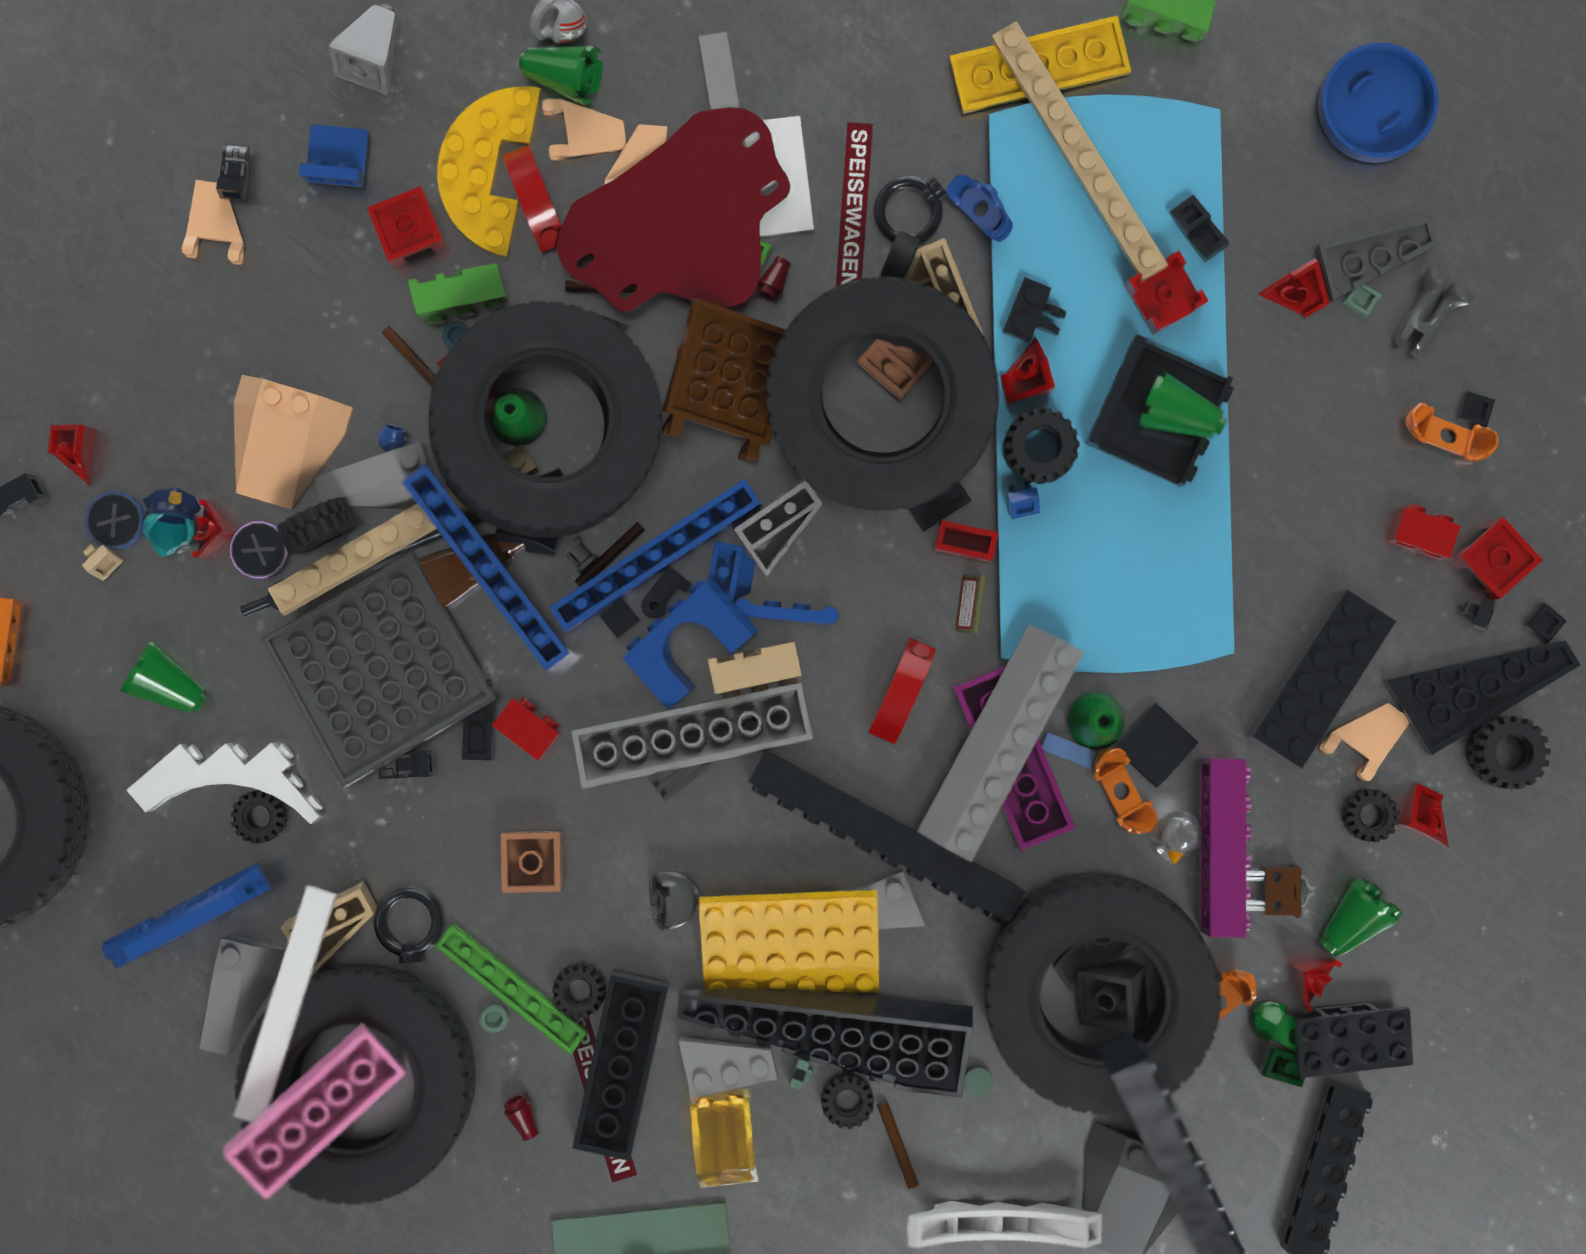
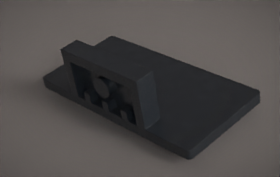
(1353, 1039)

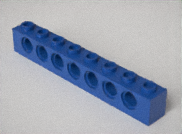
(655, 556)
(485, 566)

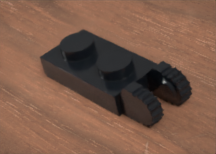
(478, 733)

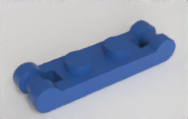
(799, 613)

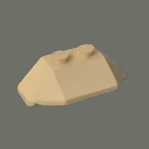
(936, 268)

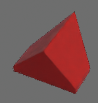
(1300, 290)
(1028, 376)
(74, 448)
(211, 531)
(1425, 814)
(1312, 978)

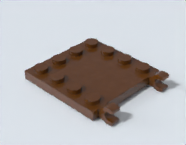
(723, 376)

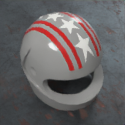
(565, 24)

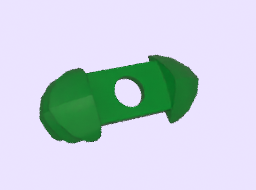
(1272, 1022)

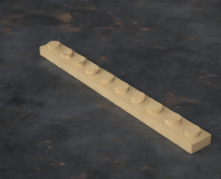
(1079, 151)
(370, 548)

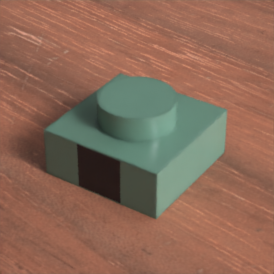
(800, 1074)

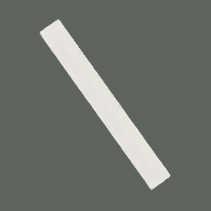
(285, 1003)

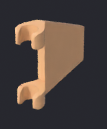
(586, 130)
(642, 143)
(212, 220)
(1370, 736)

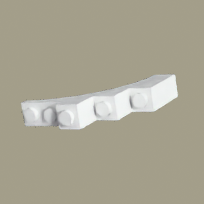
(228, 765)
(1004, 1221)

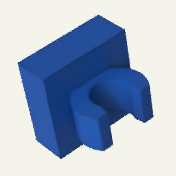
(1023, 502)

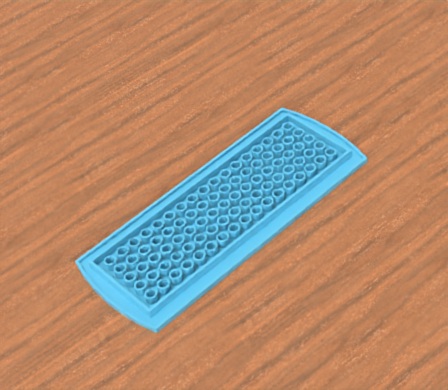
(1115, 553)

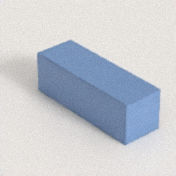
(1068, 750)

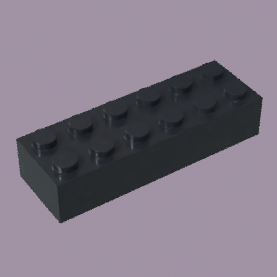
(1321, 678)
(621, 1065)

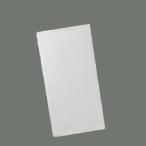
(794, 212)

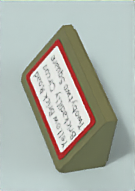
(970, 604)

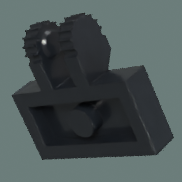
(1028, 309)

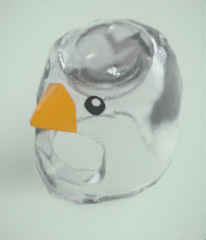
(1177, 834)

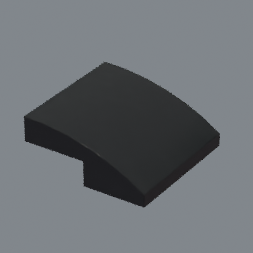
(1157, 745)

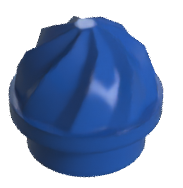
(391, 437)

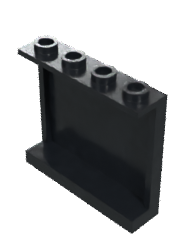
(1118, 422)

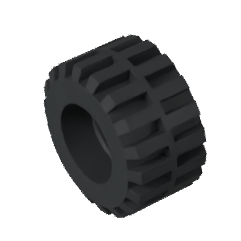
(1058, 428)
(1532, 752)

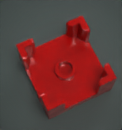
(406, 225)
(1165, 295)
(1498, 558)

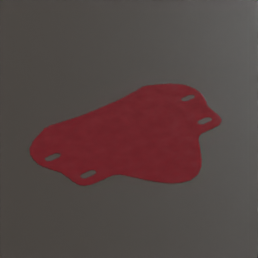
(680, 216)

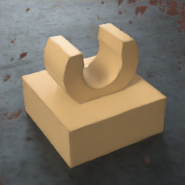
(101, 561)

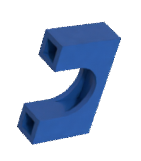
(652, 657)

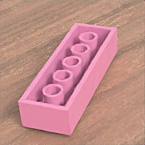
(313, 1111)

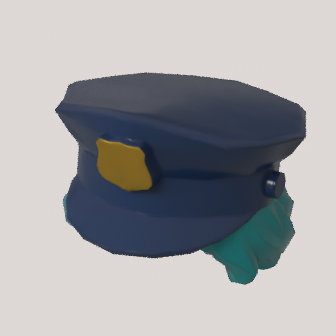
(169, 519)

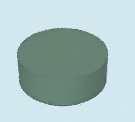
(494, 1018)
(978, 1081)

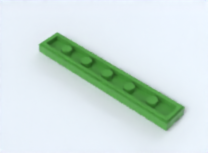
(511, 988)

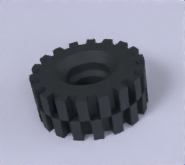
(316, 526)

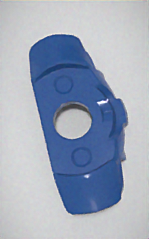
(968, 193)

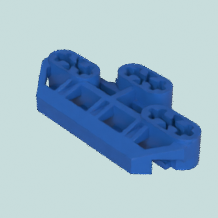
(186, 916)

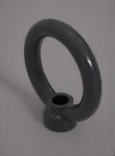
(931, 190)
(413, 952)

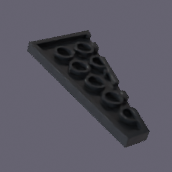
(1463, 696)

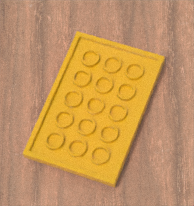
(791, 941)

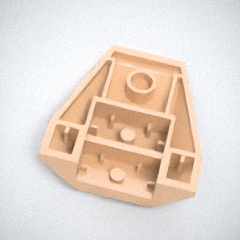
(283, 439)

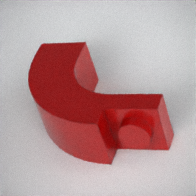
(533, 196)
(902, 691)

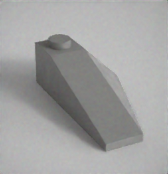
(375, 479)
(238, 987)

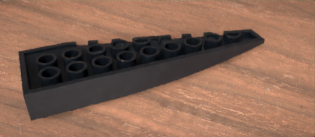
(888, 1038)

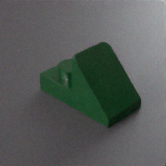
(1280, 1066)

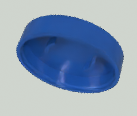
(1378, 102)

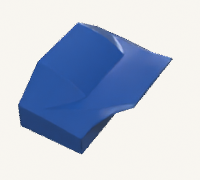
(731, 569)

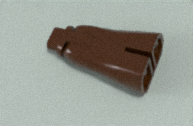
(450, 575)

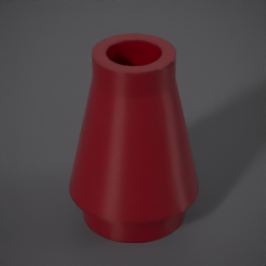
(773, 280)
(521, 1116)

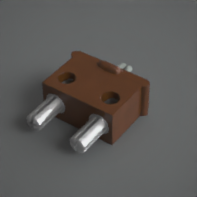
(1284, 890)

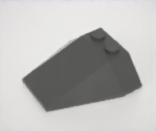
(1126, 1190)

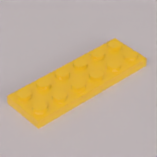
(1070, 55)

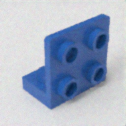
(336, 156)

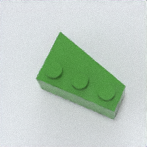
(1182, 17)
(459, 294)

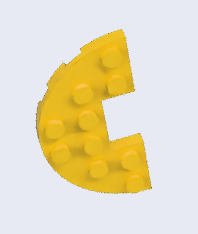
(470, 164)

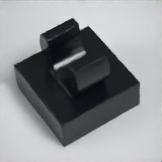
(1481, 614)

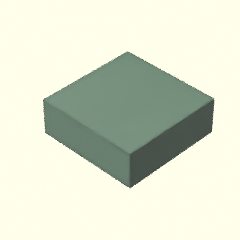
(1362, 300)

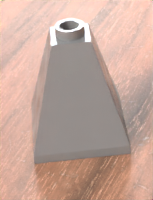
(366, 49)

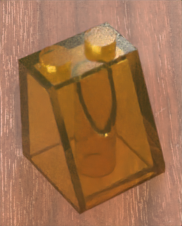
(723, 1142)

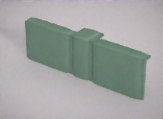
(658, 1231)

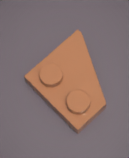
(894, 366)

